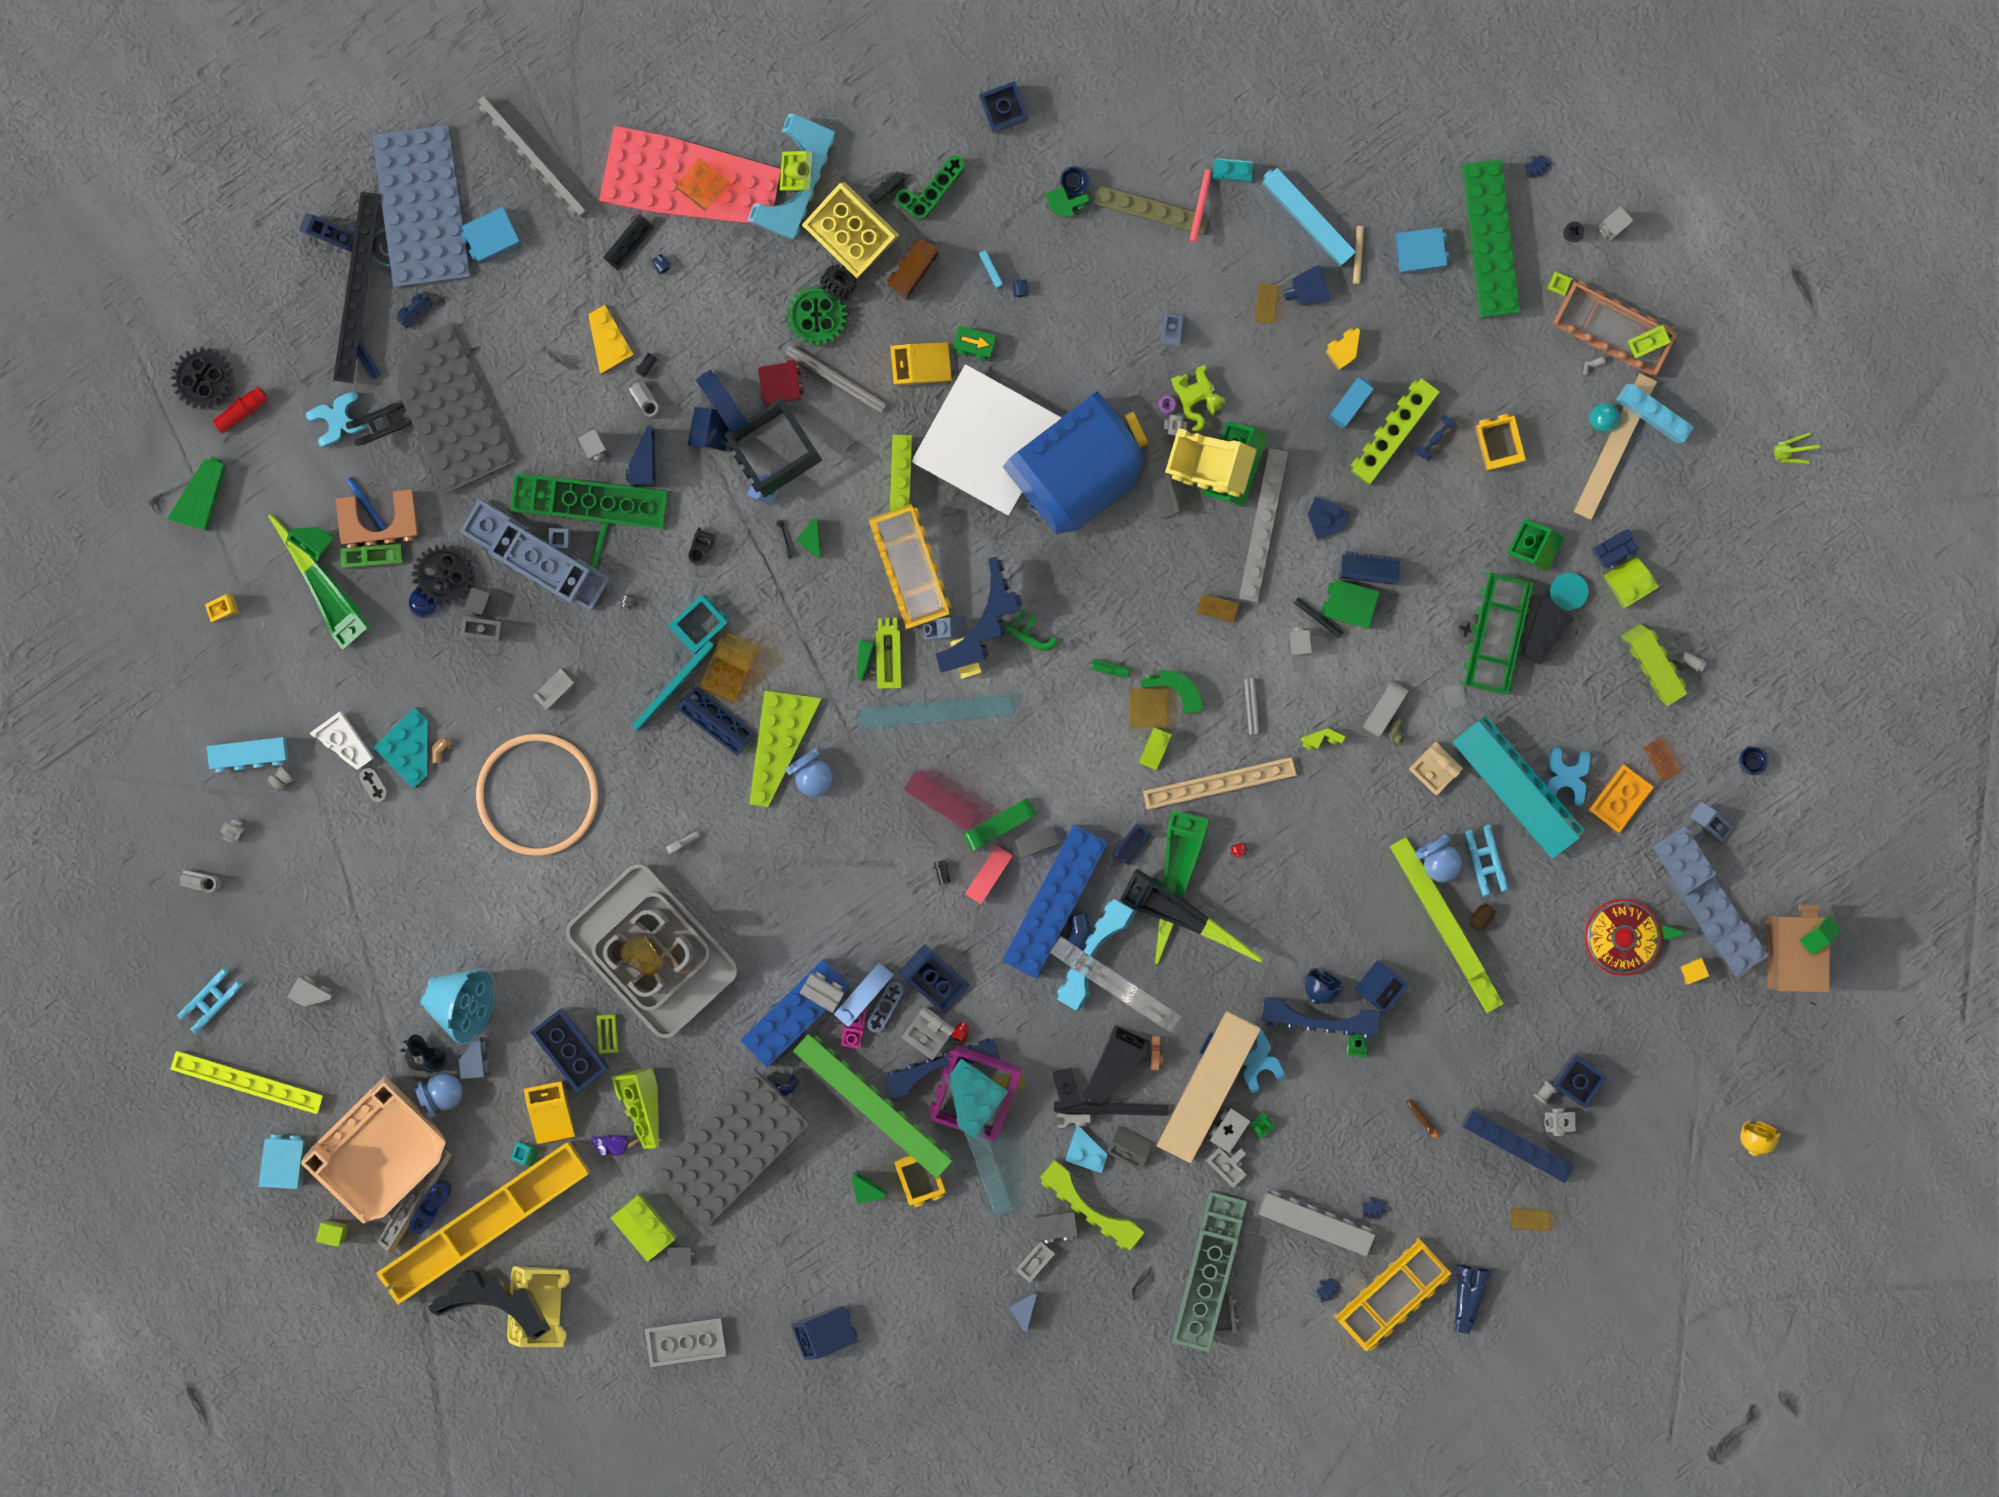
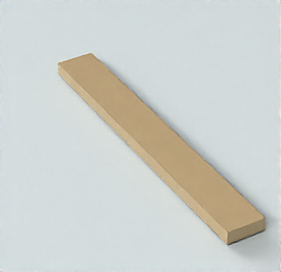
(1610, 455)
(1219, 783)

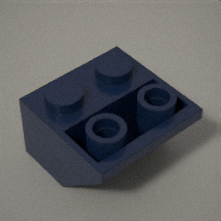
(1381, 987)

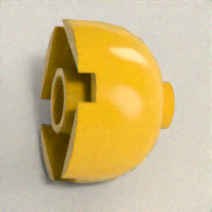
(1759, 1138)

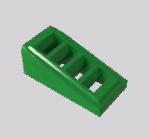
(864, 655)

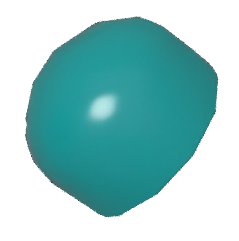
(1605, 418)

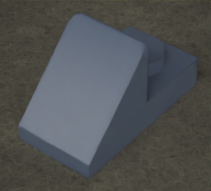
(1171, 329)

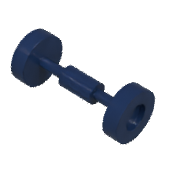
(1423, 453)

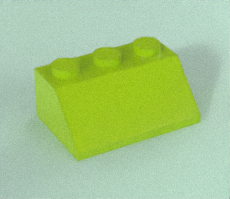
(643, 1227)

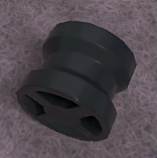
(1571, 234)

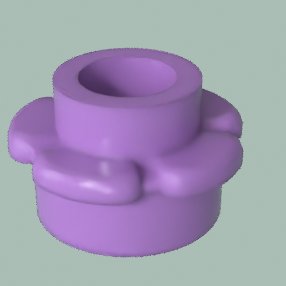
(1172, 404)

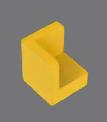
(1694, 971)

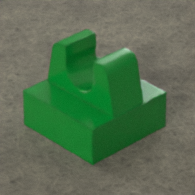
(1262, 1125)

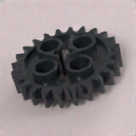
(187, 369)
(458, 568)

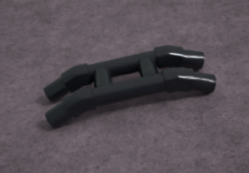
(368, 420)

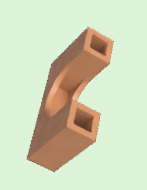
(403, 526)

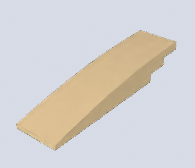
(1208, 1086)

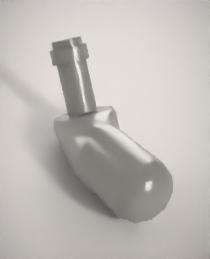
(1593, 363)

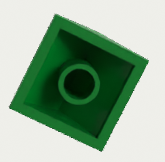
(866, 1190)

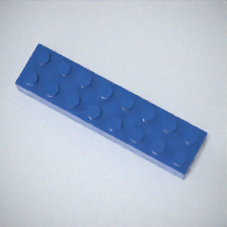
(1054, 901)

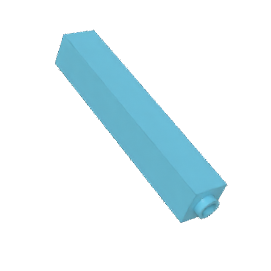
(1308, 216)

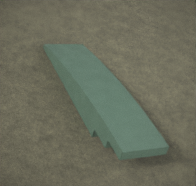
(1209, 1271)

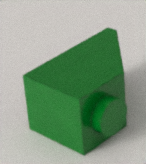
(311, 541)

